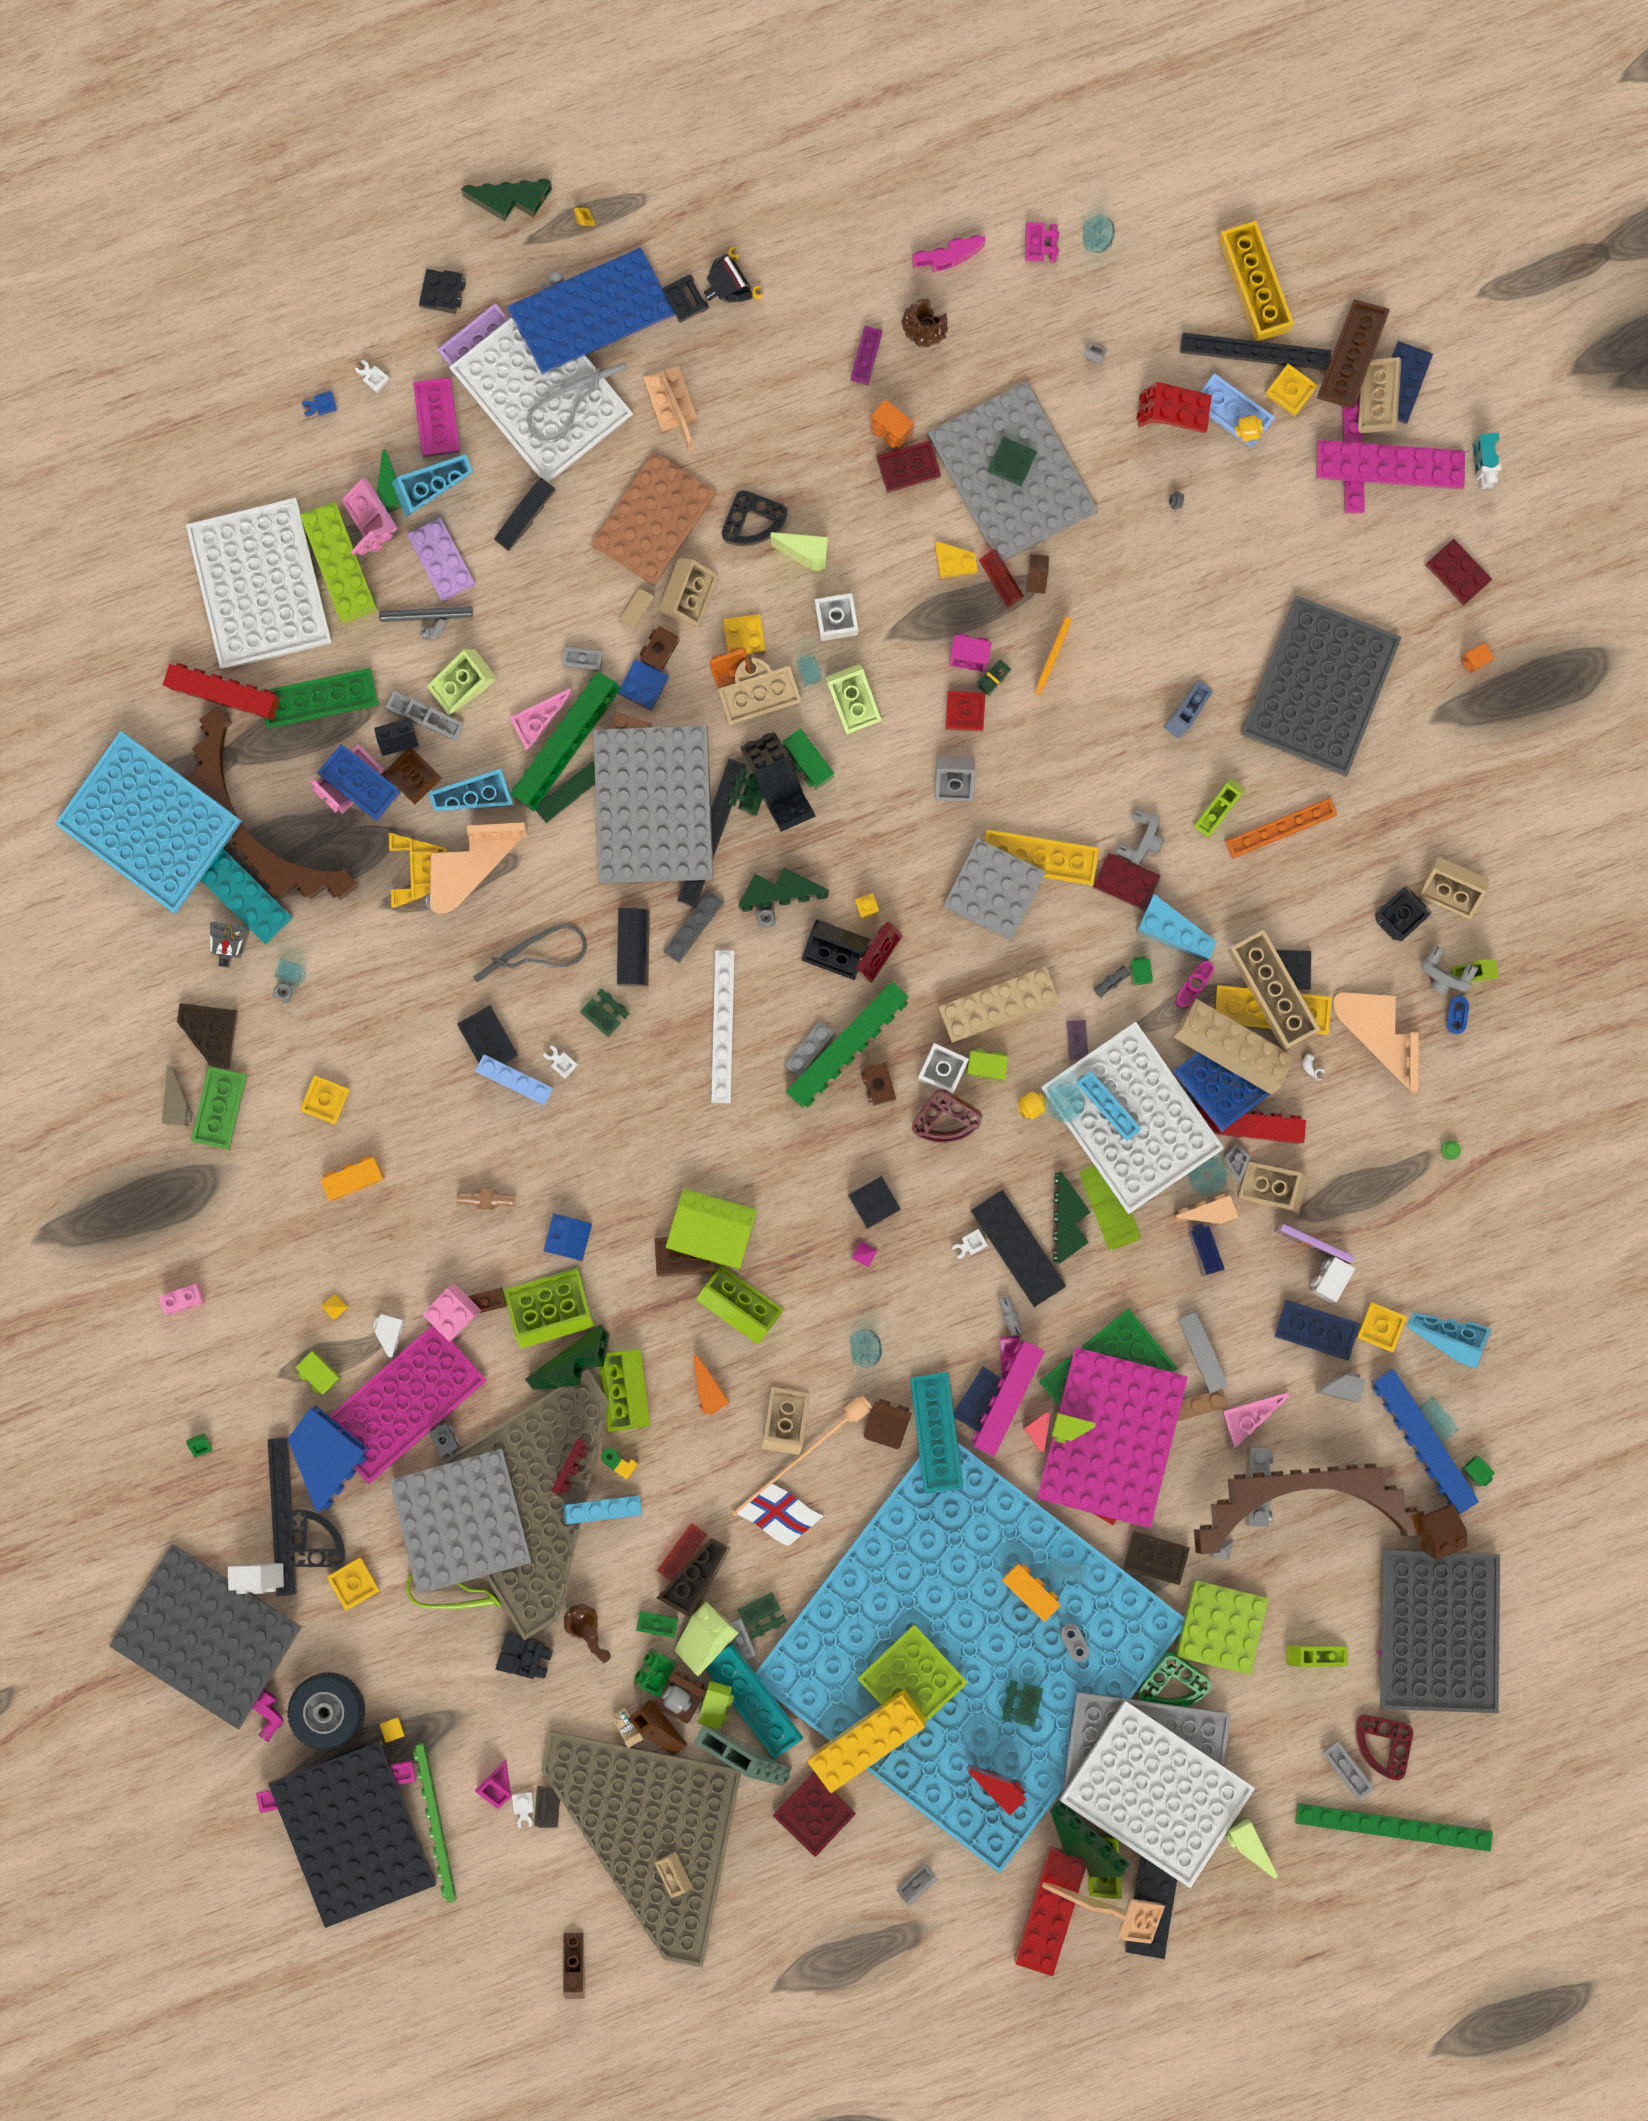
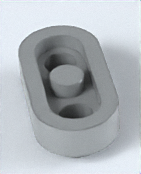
(1075, 1642)

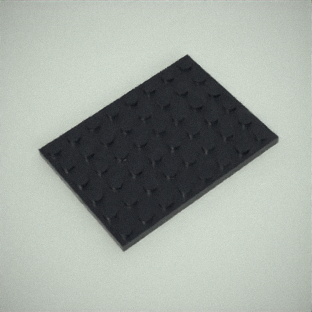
(352, 1833)

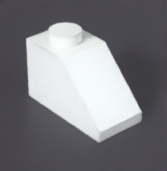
(388, 1332)

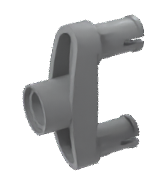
(1149, 842)
(1443, 979)

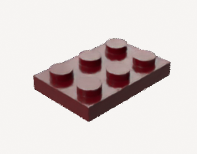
(908, 466)
(1458, 572)
(1126, 881)
(878, 952)
(570, 1467)

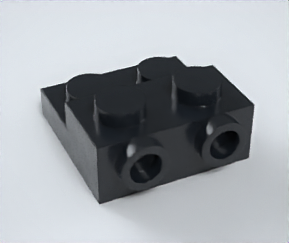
(442, 290)

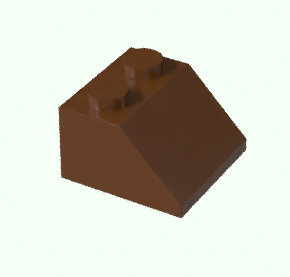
(1442, 1532)

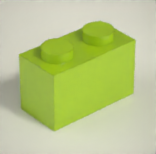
(987, 1065)
(317, 1373)
(715, 1704)

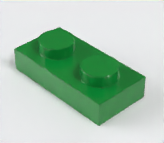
(657, 1624)

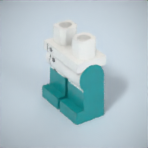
(1486, 459)

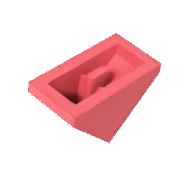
(1038, 1430)

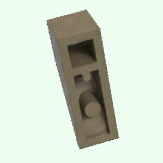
(176, 1106)

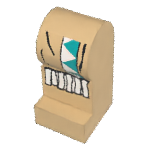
(627, 1730)

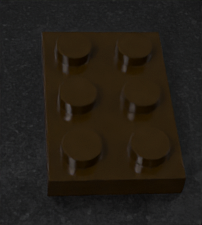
(1156, 1558)

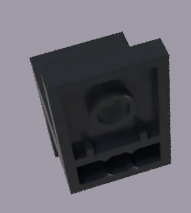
(777, 781)

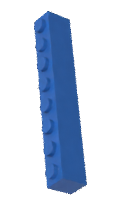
(1424, 1441)

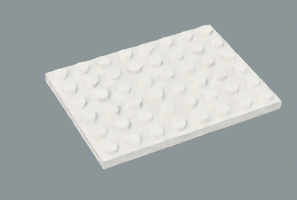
(509, 384)
(258, 584)
(1172, 1132)
(1157, 1794)

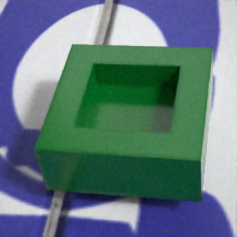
(199, 1445)

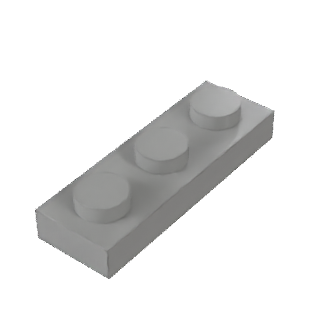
(809, 1049)
(1348, 1770)

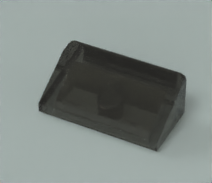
(546, 1808)

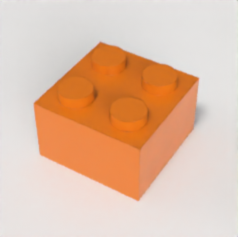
(891, 425)

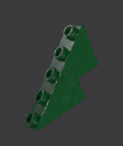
(504, 197)
(788, 888)
(1069, 1212)
(567, 1366)
(1082, 1840)

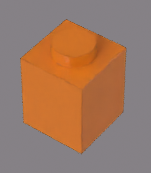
(1477, 658)

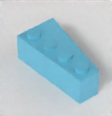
(427, 484)
(1173, 929)

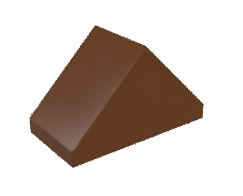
(1037, 574)

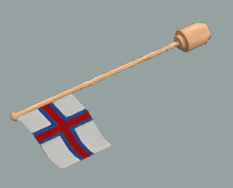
(779, 1511)

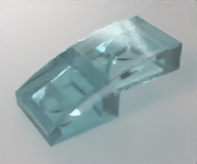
(1438, 1419)

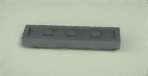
(694, 926)

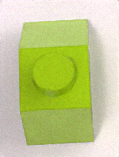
(1487, 970)
(1069, 1428)

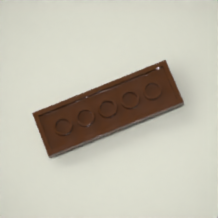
(1353, 353)

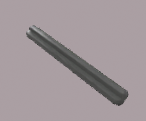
(426, 614)

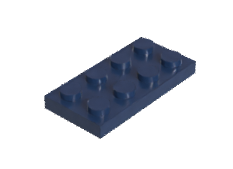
(1413, 370)
(1316, 1330)

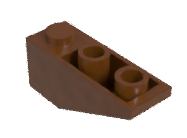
(656, 1727)
(573, 1966)

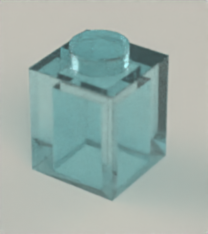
(809, 670)
(290, 972)

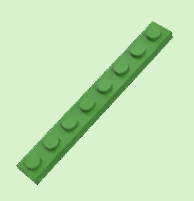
(436, 1831)

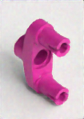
(1188, 992)
(265, 1708)

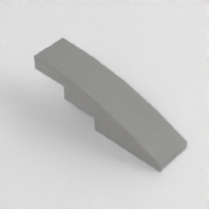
(424, 715)
(1202, 1352)

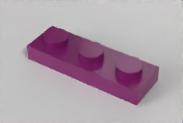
(866, 355)

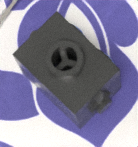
(451, 1443)

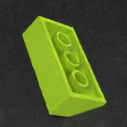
(739, 1304)
(626, 1390)

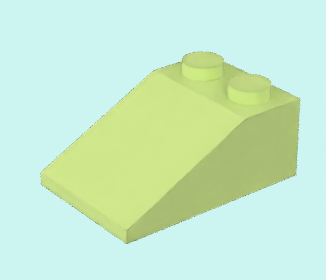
(806, 550)
(461, 681)
(853, 698)
(704, 1638)
(1245, 1839)

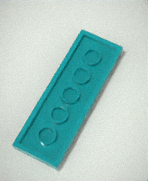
(245, 897)
(936, 1433)
(754, 1702)

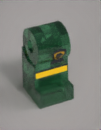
(993, 677)

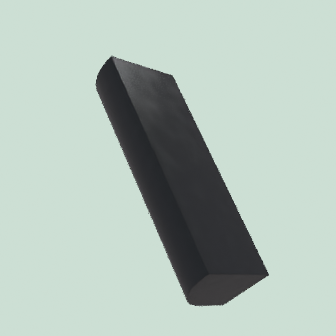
(633, 947)

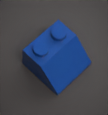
(567, 1237)

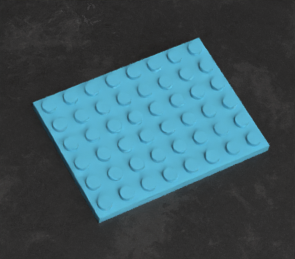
(148, 822)

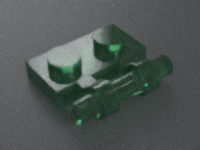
(751, 797)
(601, 1017)
(759, 1609)
(1028, 1705)

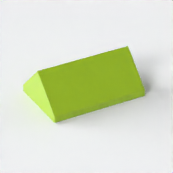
(1106, 1886)

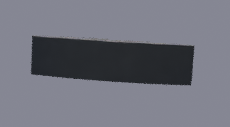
(524, 514)

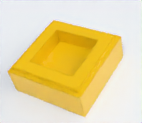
(392, 1729)

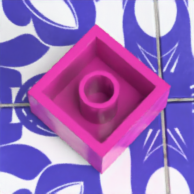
(970, 652)

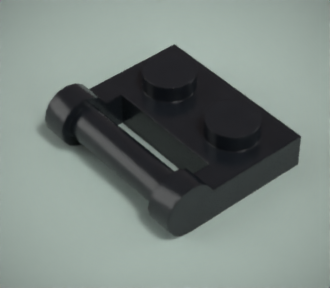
(679, 301)

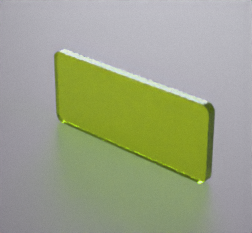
(1114, 1221)

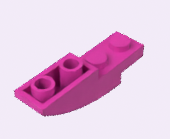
(956, 253)

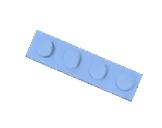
(513, 1079)

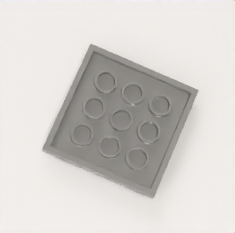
(994, 889)

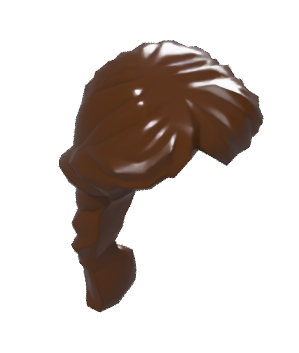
(582, 1623)

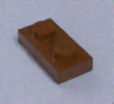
(489, 1299)

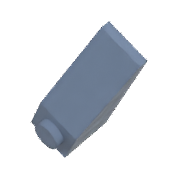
(1188, 709)

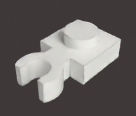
(373, 377)
(562, 1064)
(973, 1243)
(523, 1805)

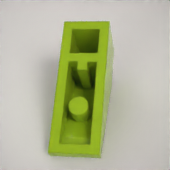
(1219, 807)
(1316, 1655)

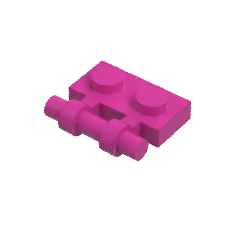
(1035, 242)

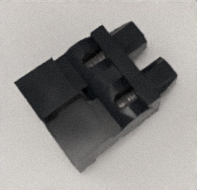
(528, 1659)

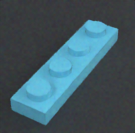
(1109, 1106)
(602, 1509)

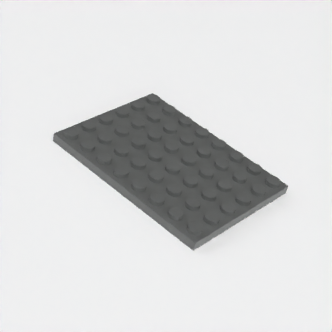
(1321, 686)
(1440, 1632)
(205, 1637)

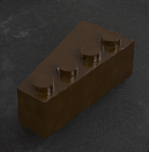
(694, 1580)

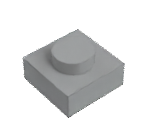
(1095, 353)

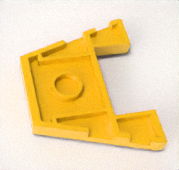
(419, 868)

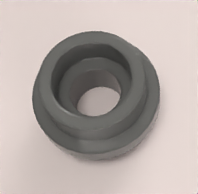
(1176, 500)

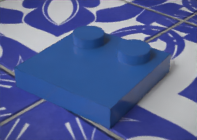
(643, 684)

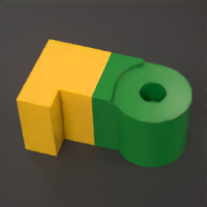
(612, 1459)

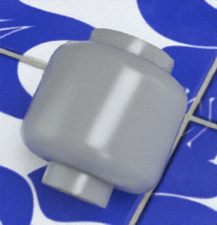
(676, 1698)

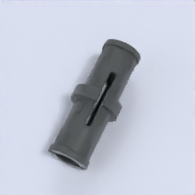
(1111, 981)

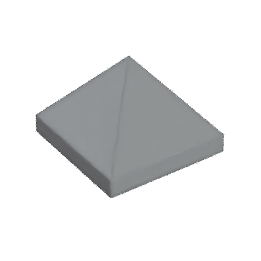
(1225, 1550)

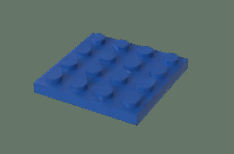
(1218, 1090)

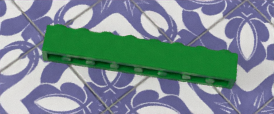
(565, 741)
(848, 1043)

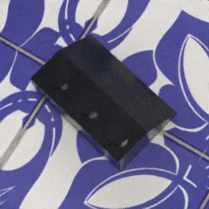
(834, 949)

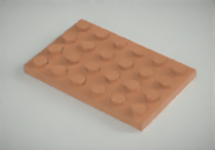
(653, 518)

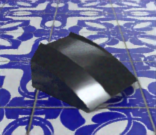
(1402, 914)

